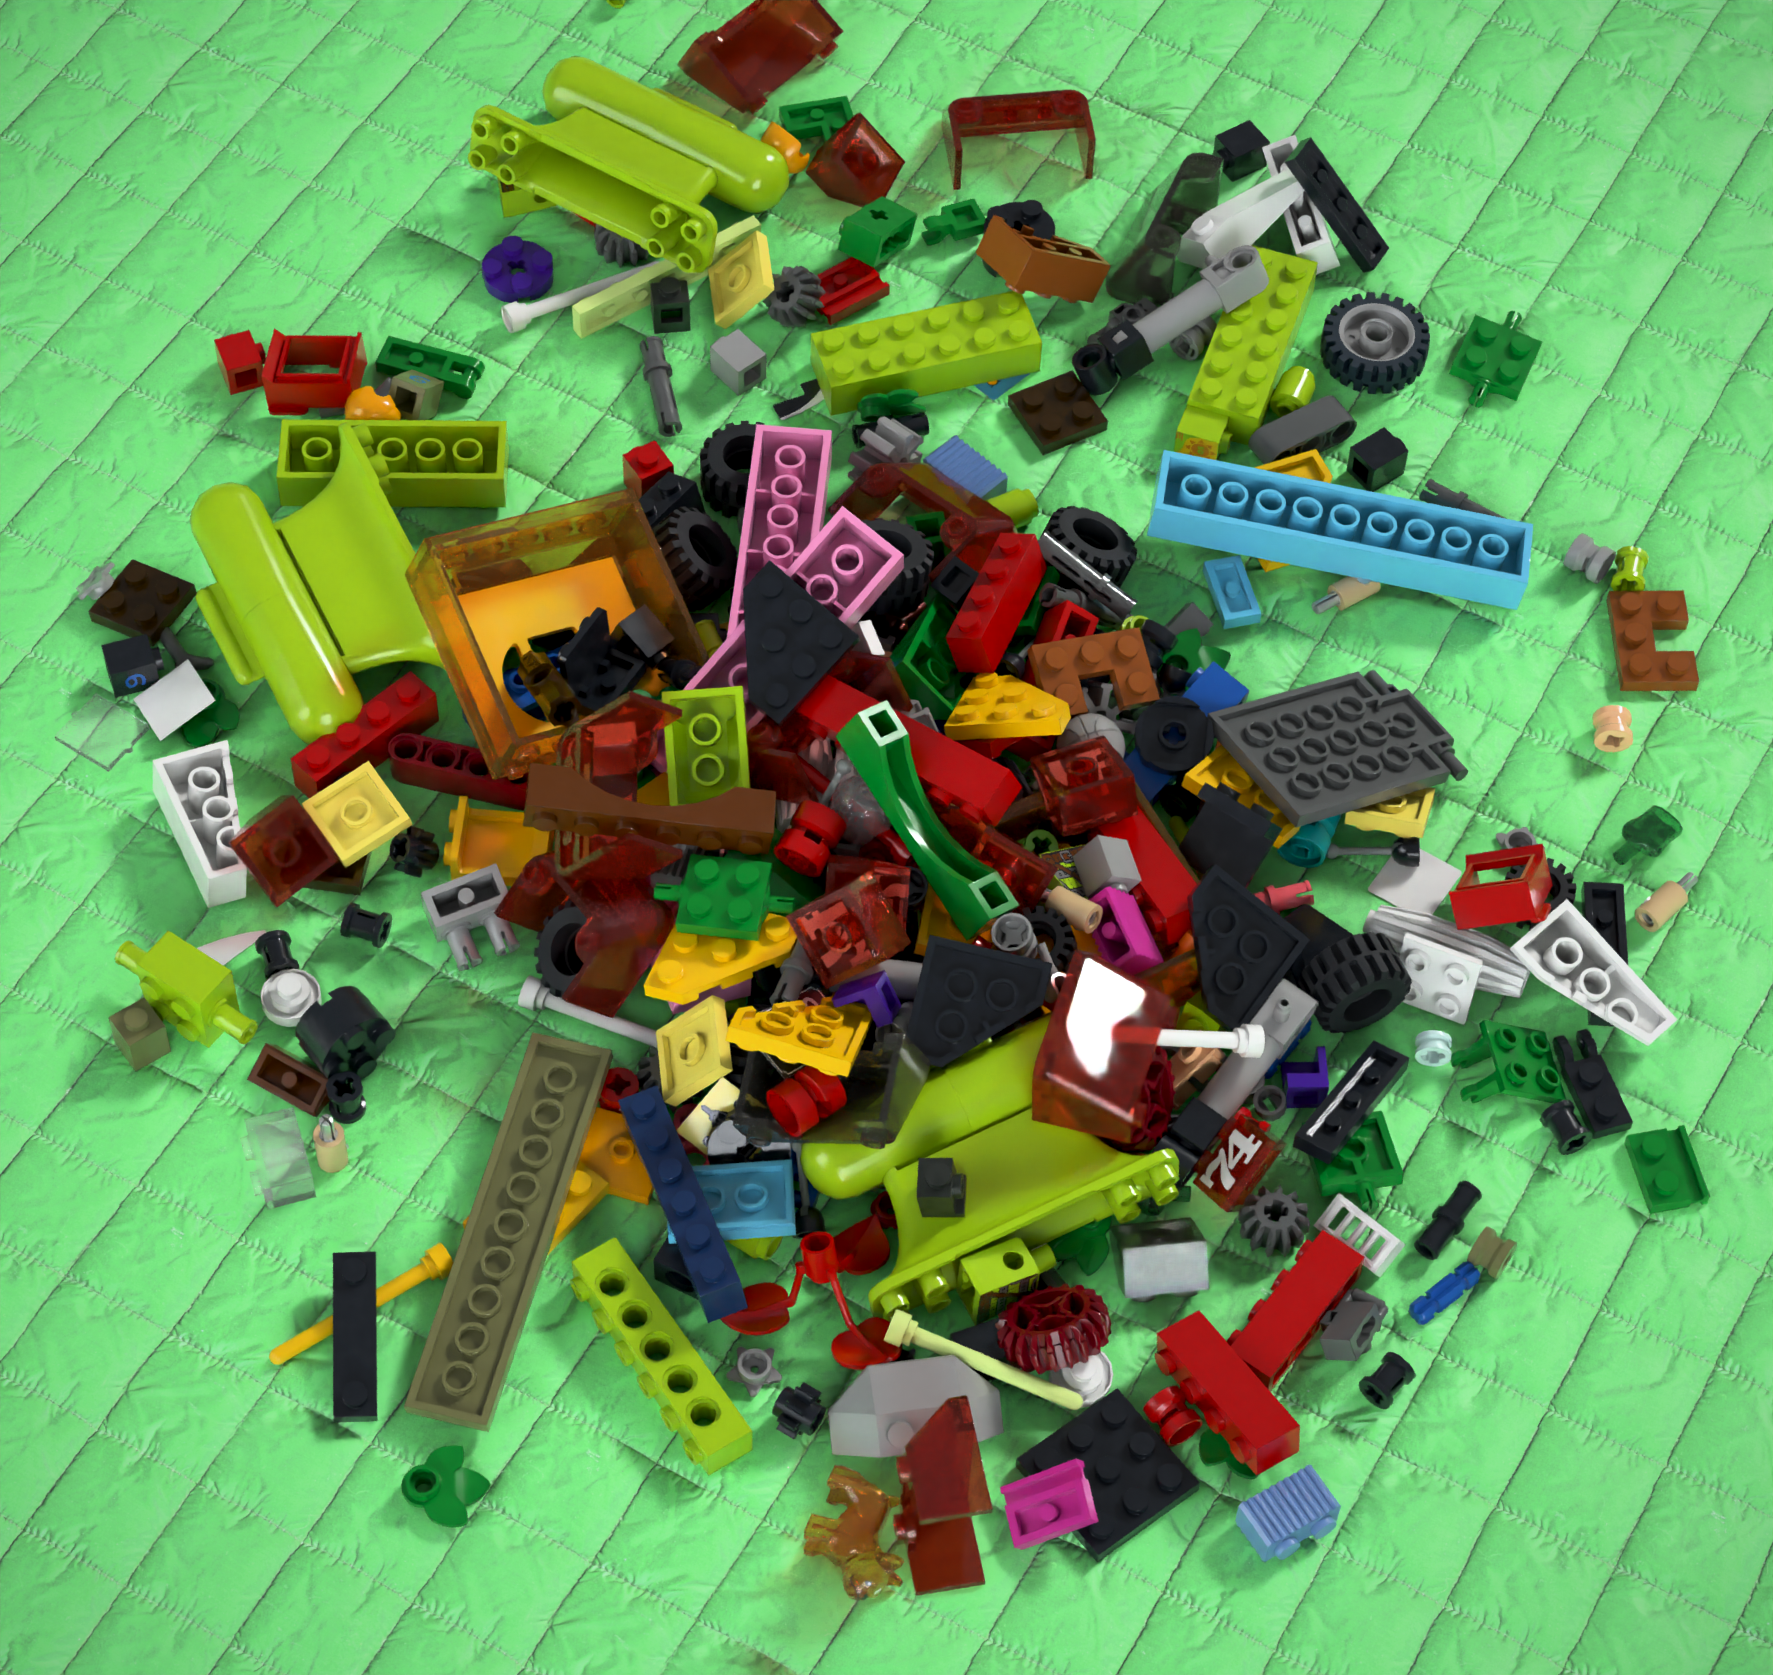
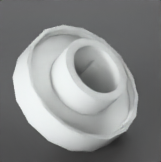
(289, 995)
(1088, 1379)

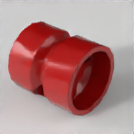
(813, 834)
(802, 1101)

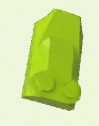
(706, 744)

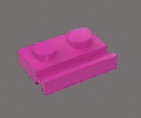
(1049, 1504)

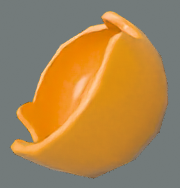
(787, 146)
(367, 405)

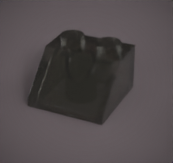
(1160, 1258)

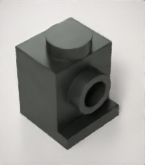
(670, 296)
(940, 1188)

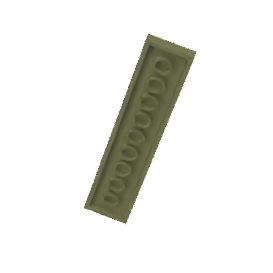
(509, 1233)

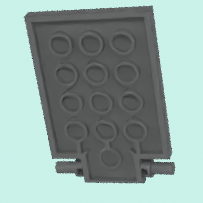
(1337, 746)

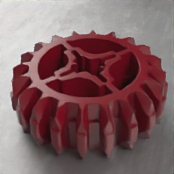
(1158, 1095)
(1053, 1328)

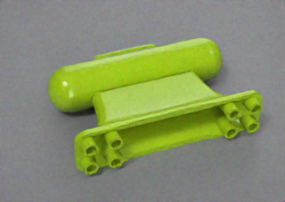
(631, 160)
(313, 590)
(1019, 1172)

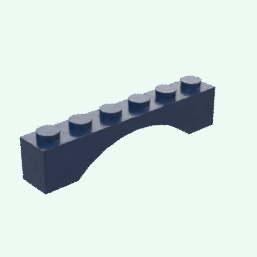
(683, 1204)

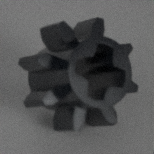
(414, 851)
(798, 1410)

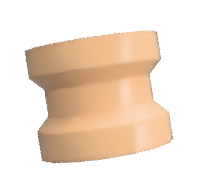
(1612, 728)

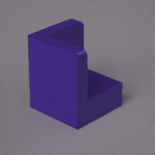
(874, 992)
(1306, 1082)

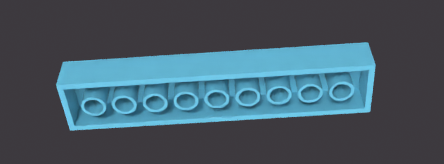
(1341, 530)

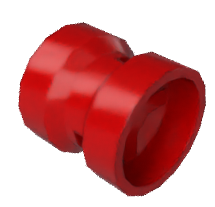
(1172, 1415)

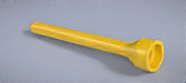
(435, 1264)

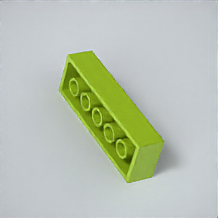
(1254, 346)
(927, 350)
(427, 460)

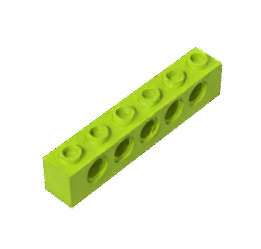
(612, 1268)

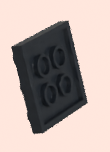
(1127, 1468)

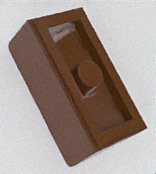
(290, 1079)

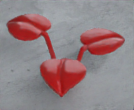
(857, 1251)

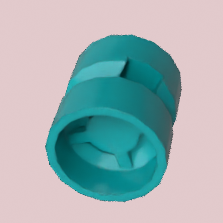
(1310, 843)

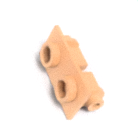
(1193, 1062)

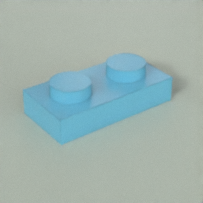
(1231, 592)

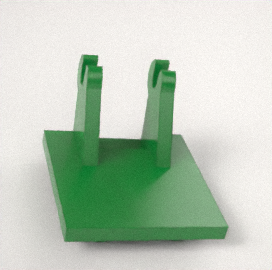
(1521, 1063)

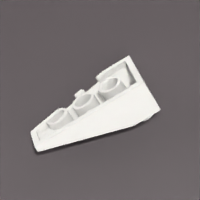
(1238, 219)
(1586, 969)

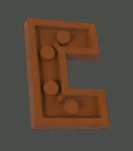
(1632, 622)
(1119, 654)

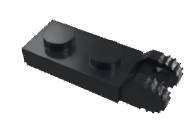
(1592, 1086)

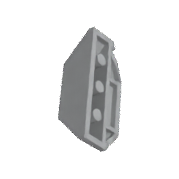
(897, 1398)

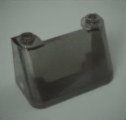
(1150, 248)
(877, 1090)

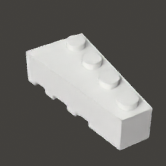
(202, 812)

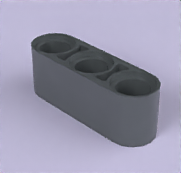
(1305, 429)

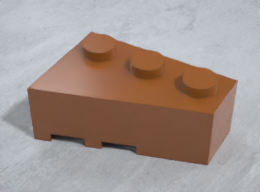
(1042, 265)

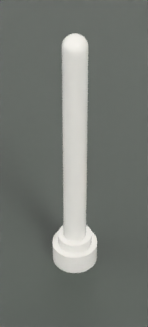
(518, 315)
(535, 995)
(1246, 1040)

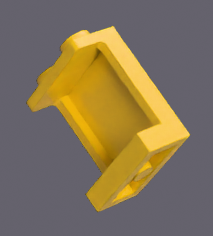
(489, 838)

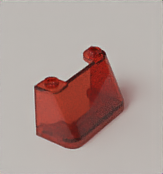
(760, 50)
(1099, 1049)

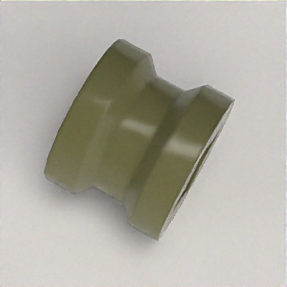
(1492, 1252)

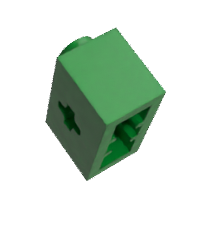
(877, 231)

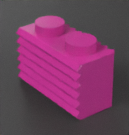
(1124, 933)

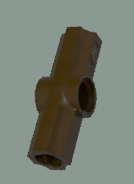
(549, 689)

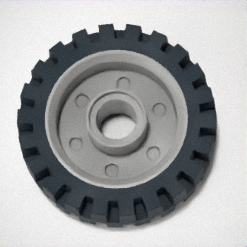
(1374, 343)

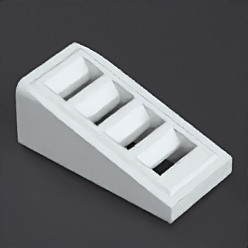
(1386, 1252)

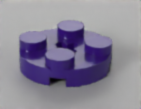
(516, 254)

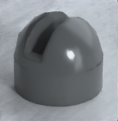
(1277, 1099)

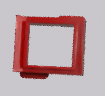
(299, 391)
(1503, 900)

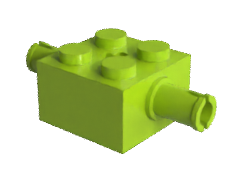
(188, 989)

